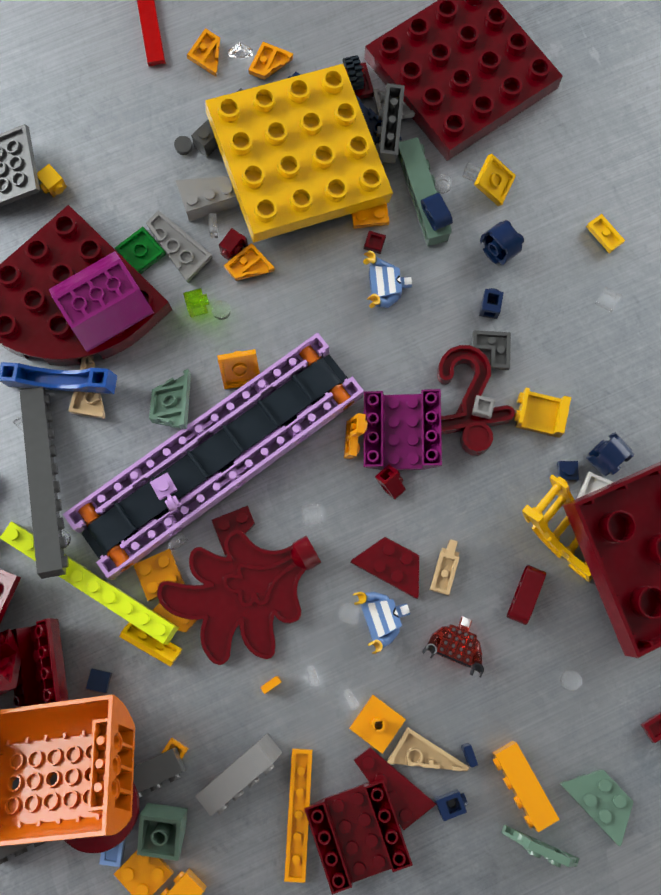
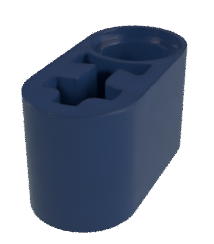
(436, 211)

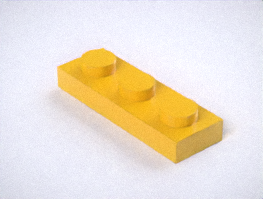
(143, 641)

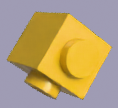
(51, 181)

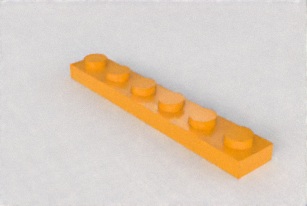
(297, 820)

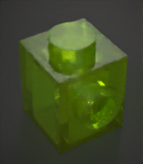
(196, 302)

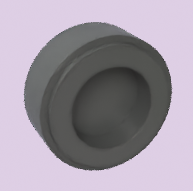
(183, 145)

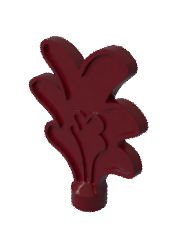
(240, 591)

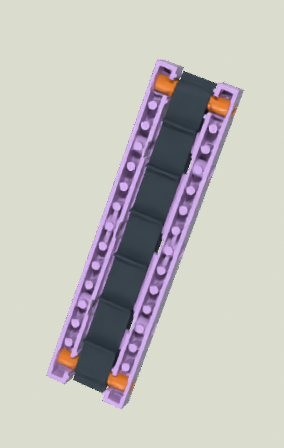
(241, 432)

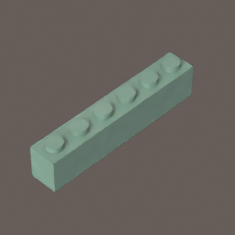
(420, 185)

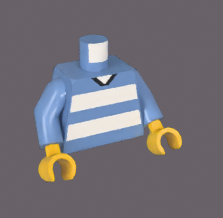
(384, 281)
(381, 617)

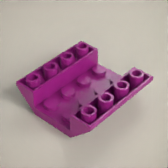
(100, 301)
(403, 430)

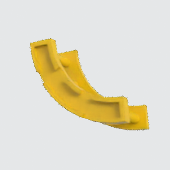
(551, 539)

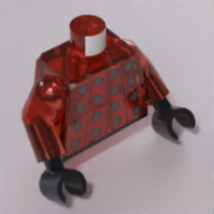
(457, 645)

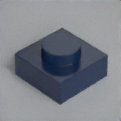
(568, 470)

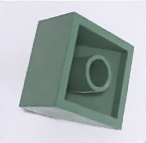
(161, 831)

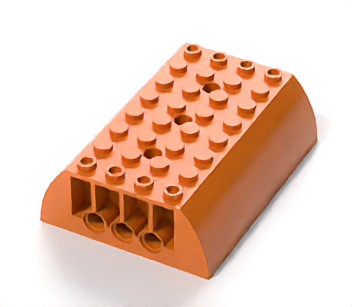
(71, 742)

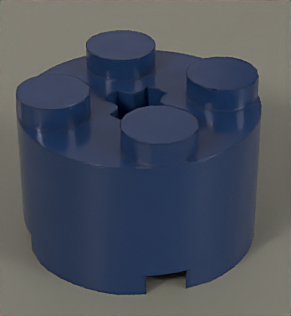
(502, 242)
(609, 455)

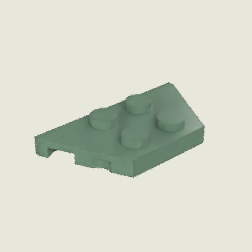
(171, 402)
(602, 802)
(537, 848)

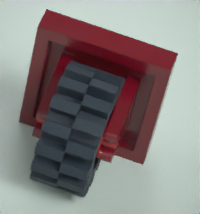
(359, 77)

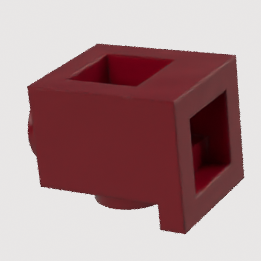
(232, 244)
(391, 481)

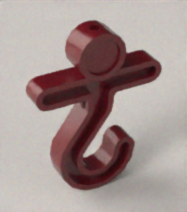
(476, 430)

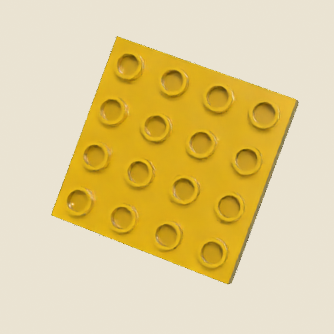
(298, 152)

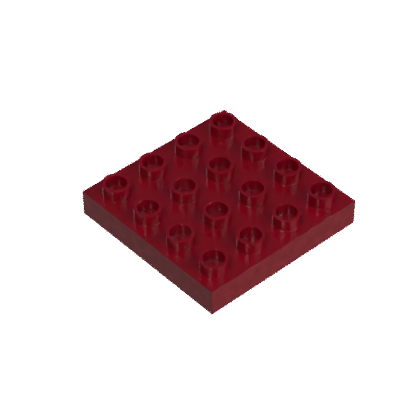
(463, 70)

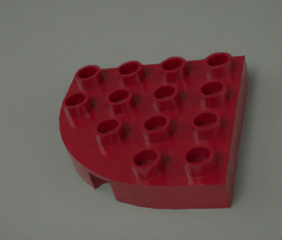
(28, 314)
(622, 547)

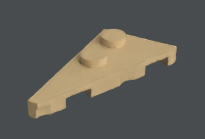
(85, 402)
(418, 751)

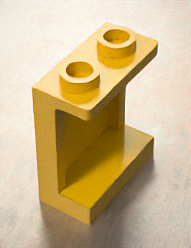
(542, 413)

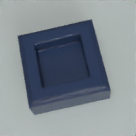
(98, 680)
(469, 755)

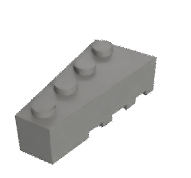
(207, 196)
(238, 775)

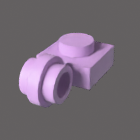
(164, 488)

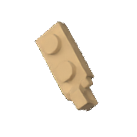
(445, 569)

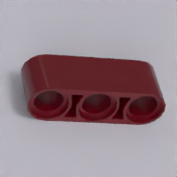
(526, 594)

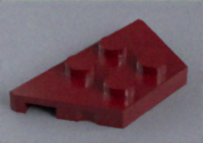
(392, 565)

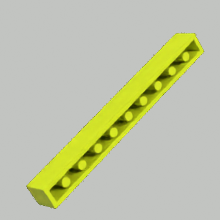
(98, 589)

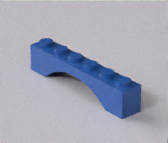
(86, 380)

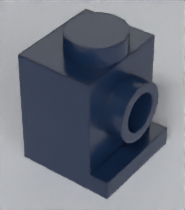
(491, 310)
(450, 812)

